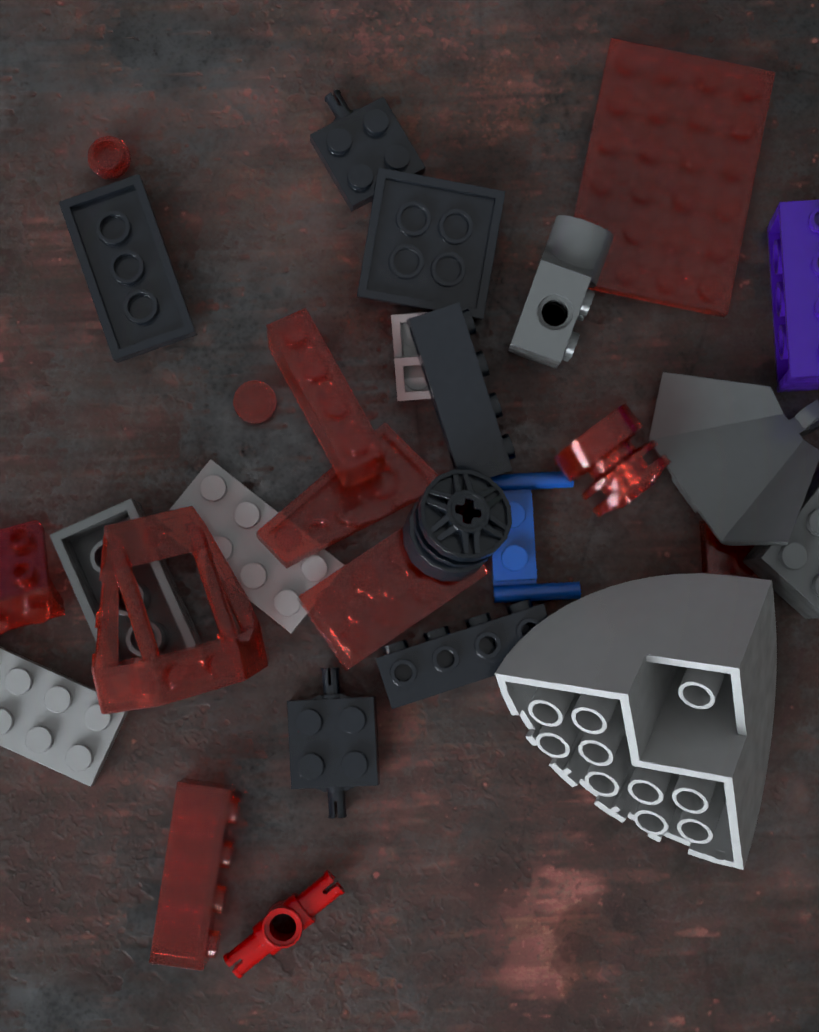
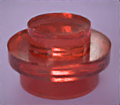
(109, 157)
(254, 401)

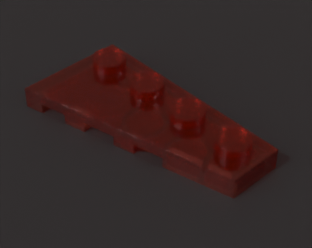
(330, 513)

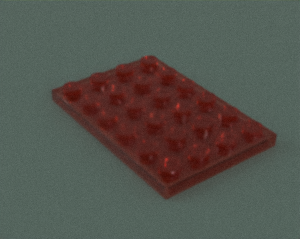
(673, 173)

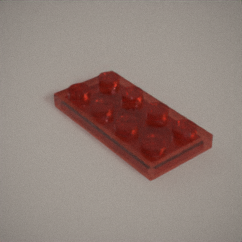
(376, 600)

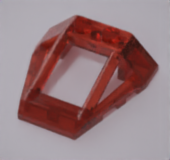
(185, 672)

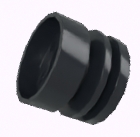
(456, 525)

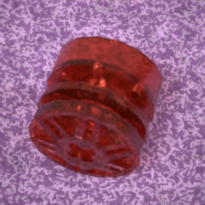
(612, 461)

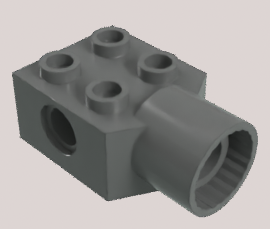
(566, 270)

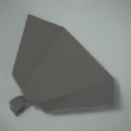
(736, 455)

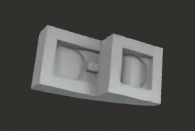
(408, 371)

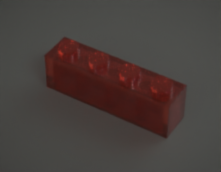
(326, 398)
(193, 874)

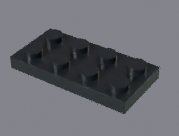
(127, 268)

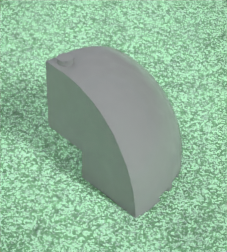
(658, 704)

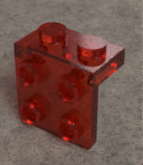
(25, 584)

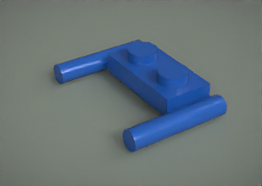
(515, 560)

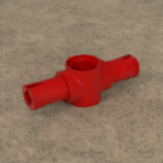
(268, 940)

